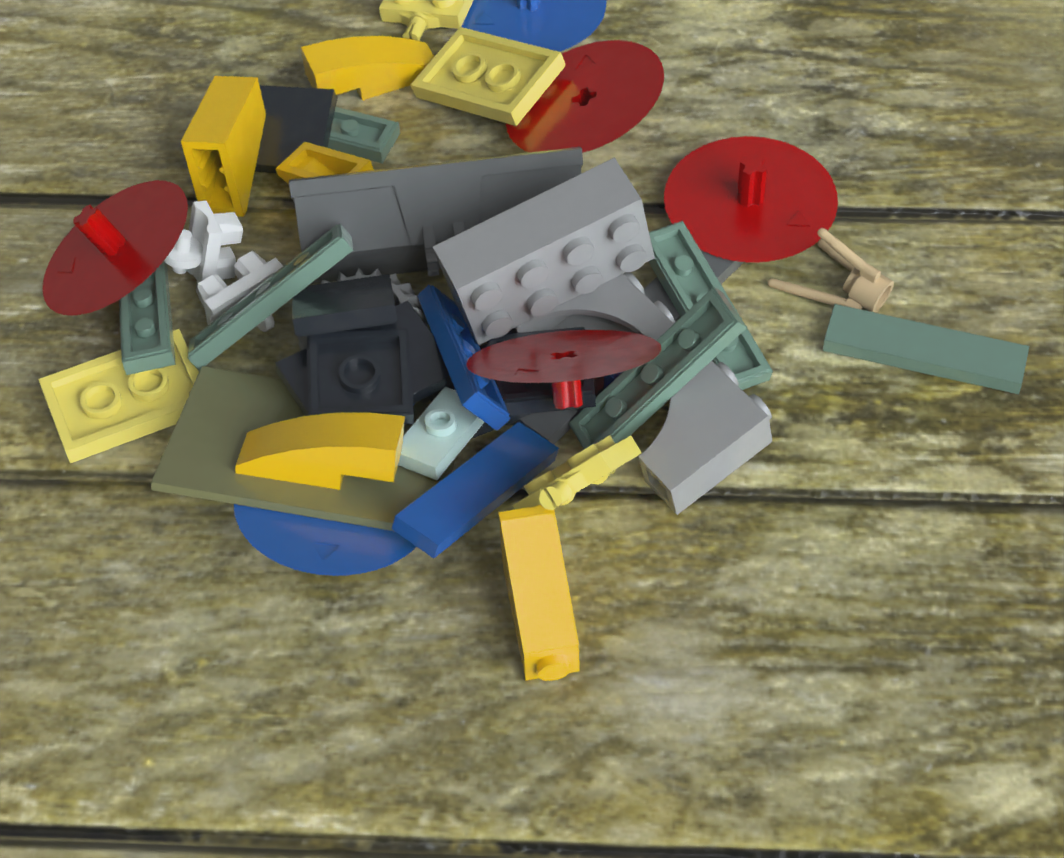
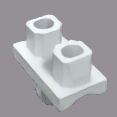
(199, 247)
(219, 297)

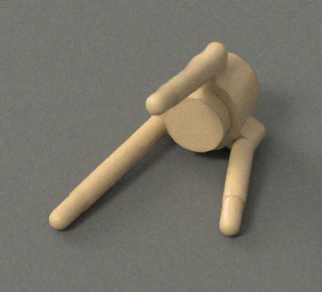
(864, 284)

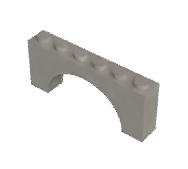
(709, 421)

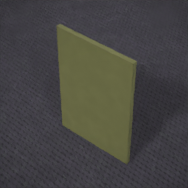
(212, 433)

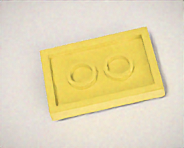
(488, 75)
(104, 407)

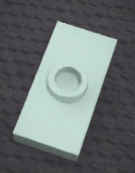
(438, 435)

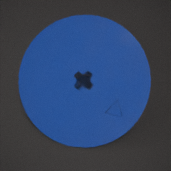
(552, 26)
(320, 544)

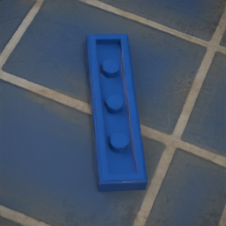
(456, 347)
(474, 489)

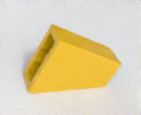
(225, 143)
(539, 593)

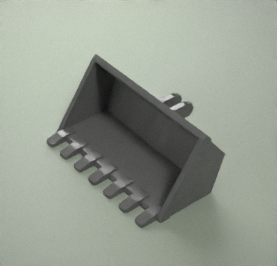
(410, 209)

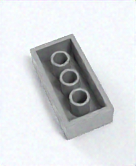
(546, 251)

